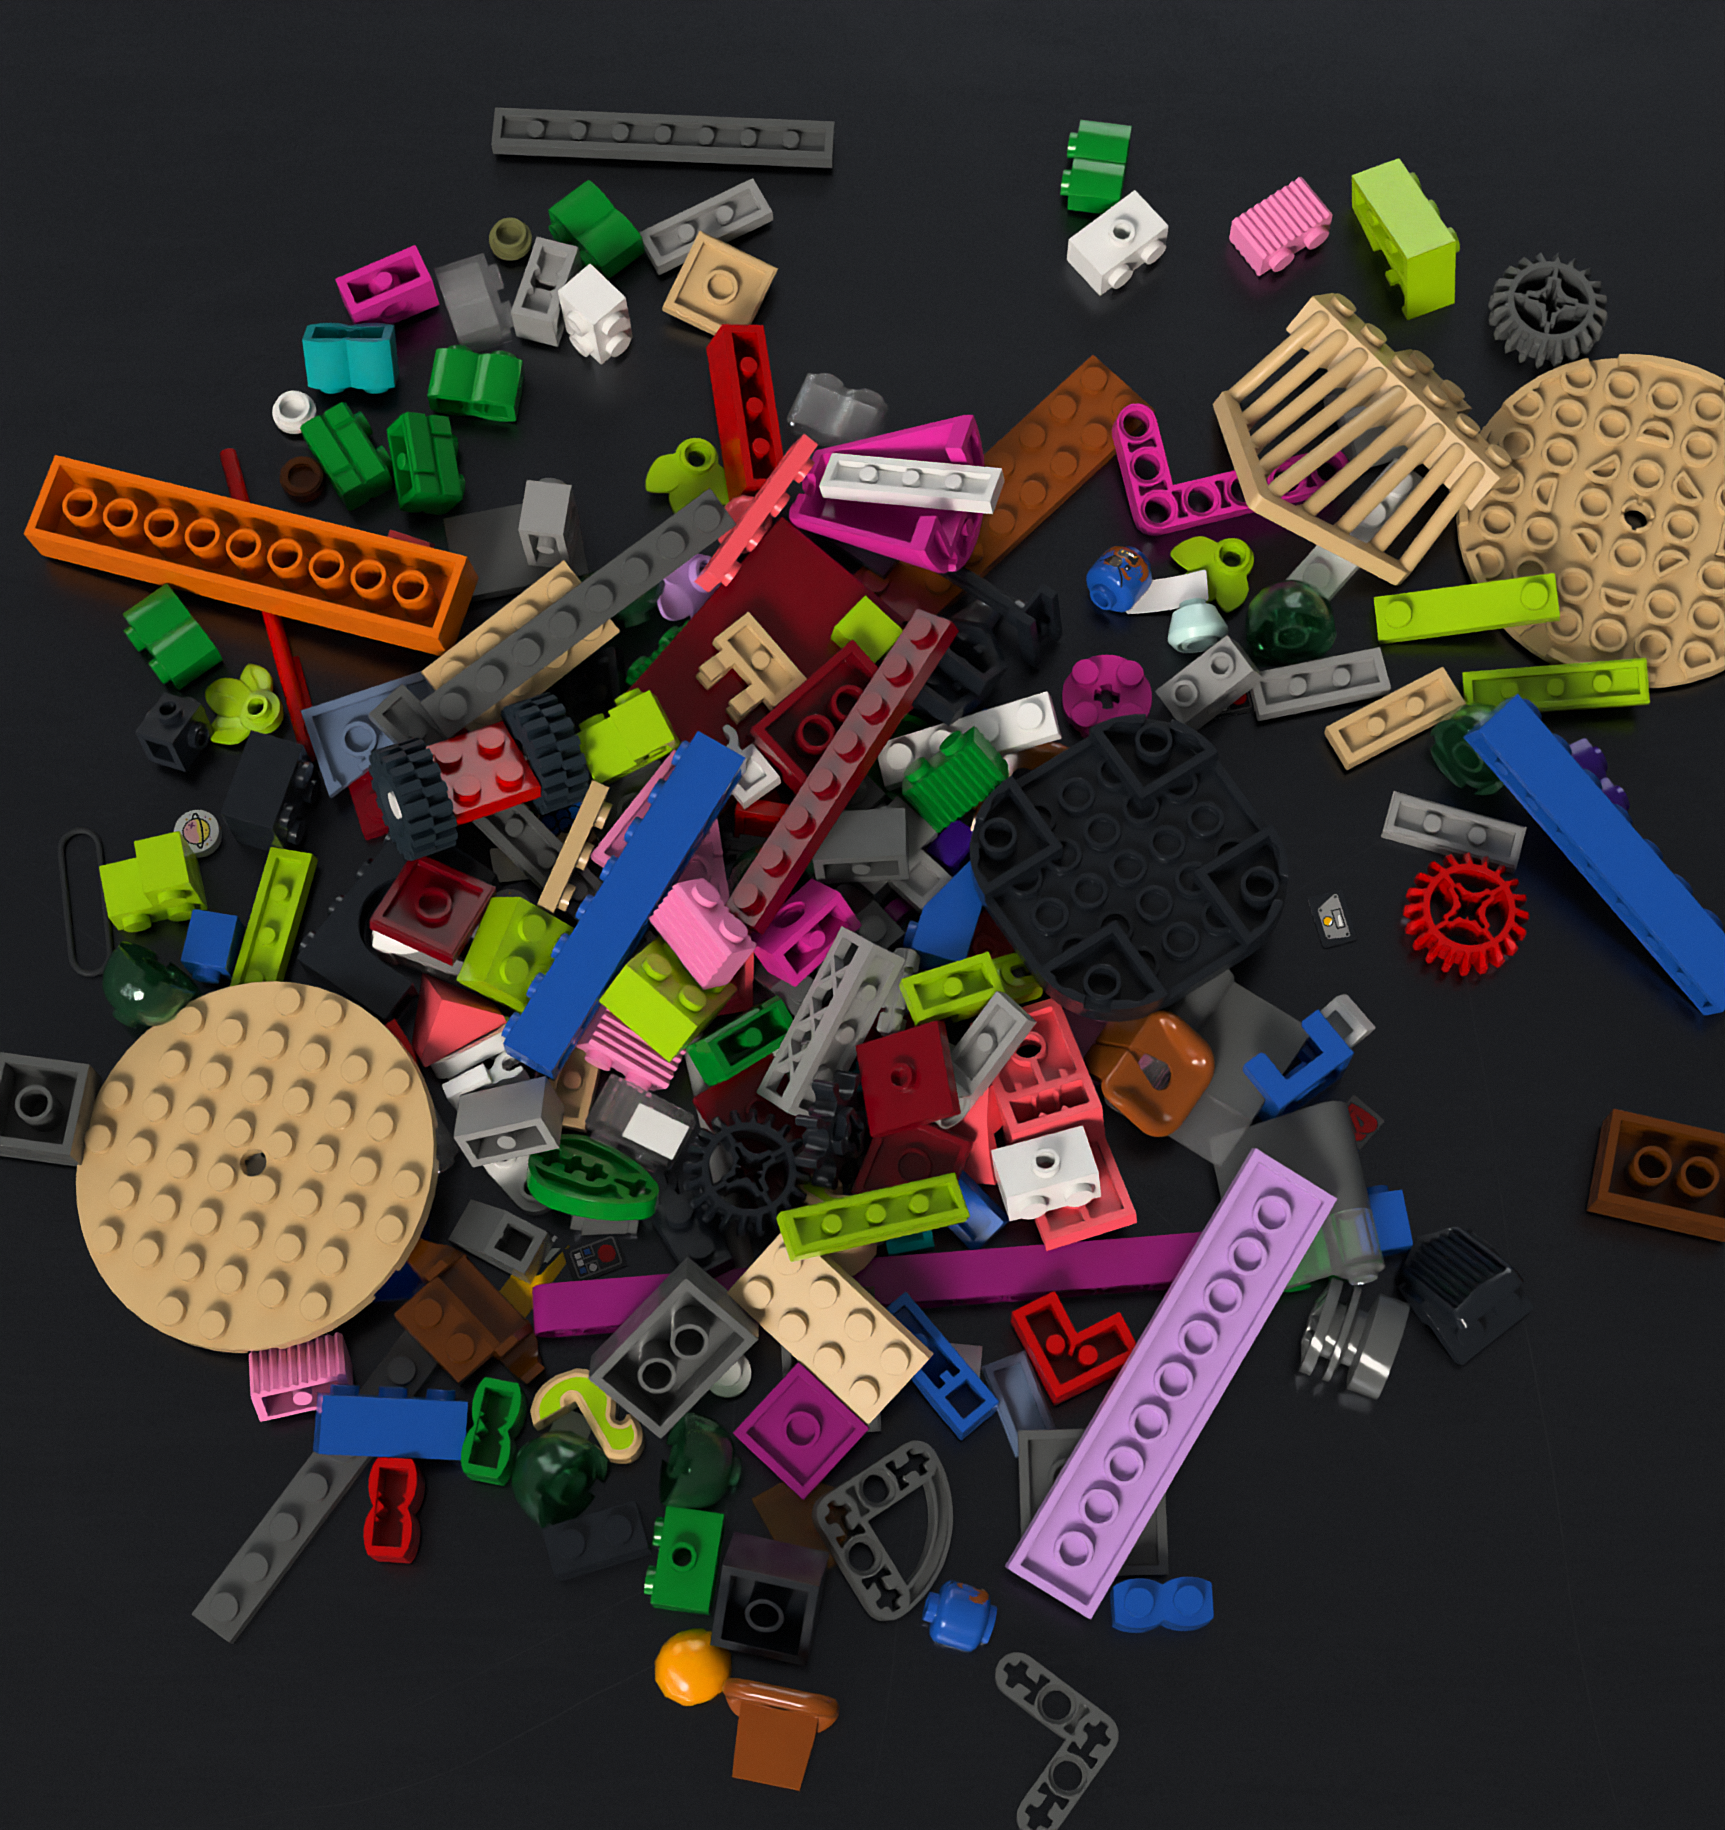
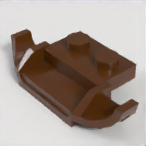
(465, 1317)

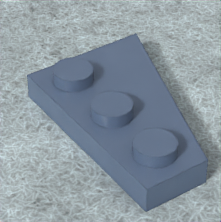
(346, 735)

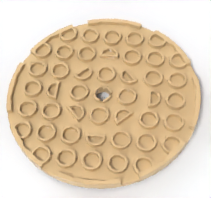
(1587, 452)
(343, 1183)

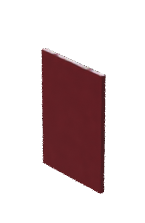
(794, 597)

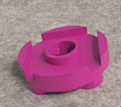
(1101, 673)

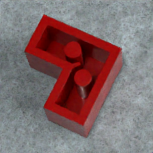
(1068, 1359)

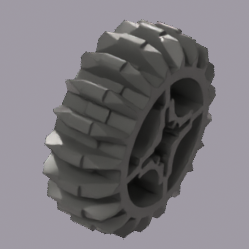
(1572, 303)

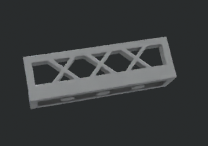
(837, 1029)

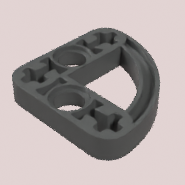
(860, 1510)

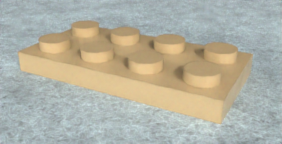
(506, 622)
(831, 1327)

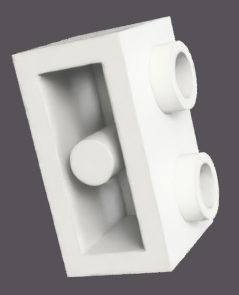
(595, 315)

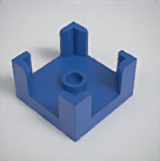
(1323, 1063)

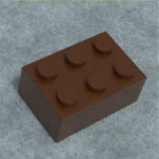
(1660, 1174)

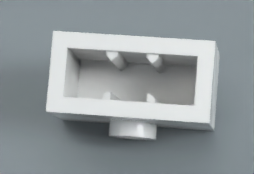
(1118, 243)
(1046, 1174)

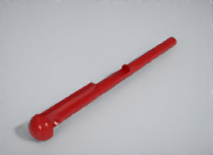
(288, 667)

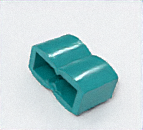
(351, 356)

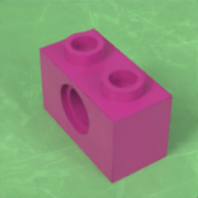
(388, 289)
(803, 932)

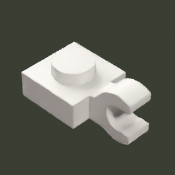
(481, 1078)

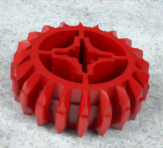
(1448, 881)

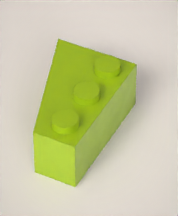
(1410, 235)

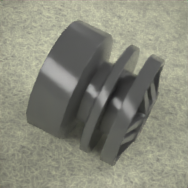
(1353, 1337)

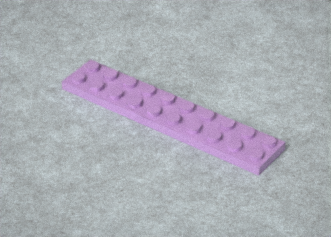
(1171, 1383)

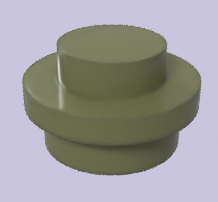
(510, 239)

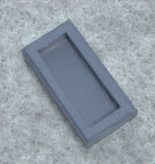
(1018, 1395)

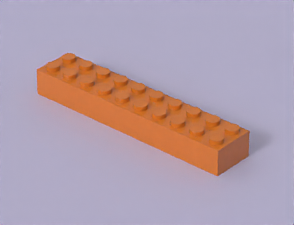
(252, 556)

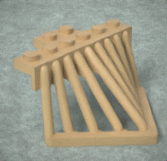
(1397, 393)

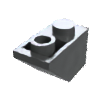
(502, 1240)

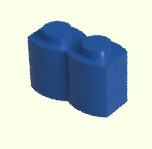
(1146, 1604)

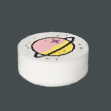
(200, 832)

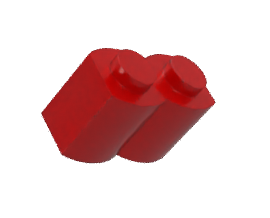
(396, 1497)

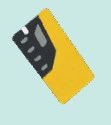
(520, 1292)

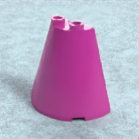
(916, 535)

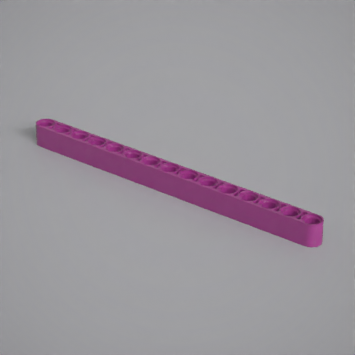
(928, 1278)

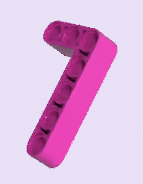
(1175, 497)

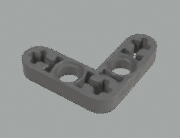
(1068, 1728)

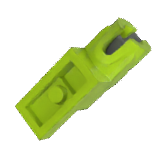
(966, 987)

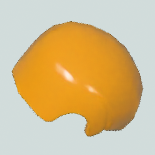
(691, 1668)

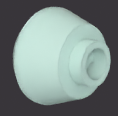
(1196, 626)

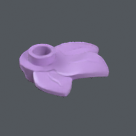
(681, 593)

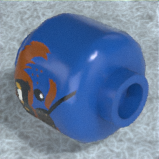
(1119, 578)
(960, 1615)

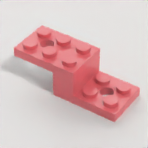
(1055, 1095)

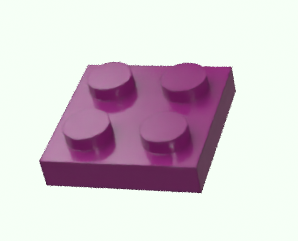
(801, 1430)

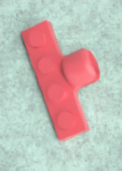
(755, 515)

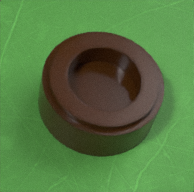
(302, 479)

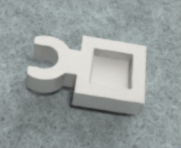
(759, 774)

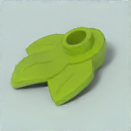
(686, 482)
(1224, 582)
(238, 705)

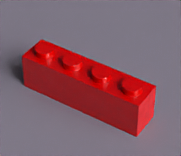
(744, 407)

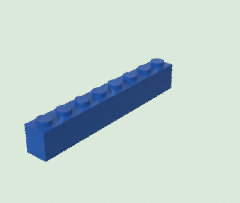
(1605, 848)
(620, 911)

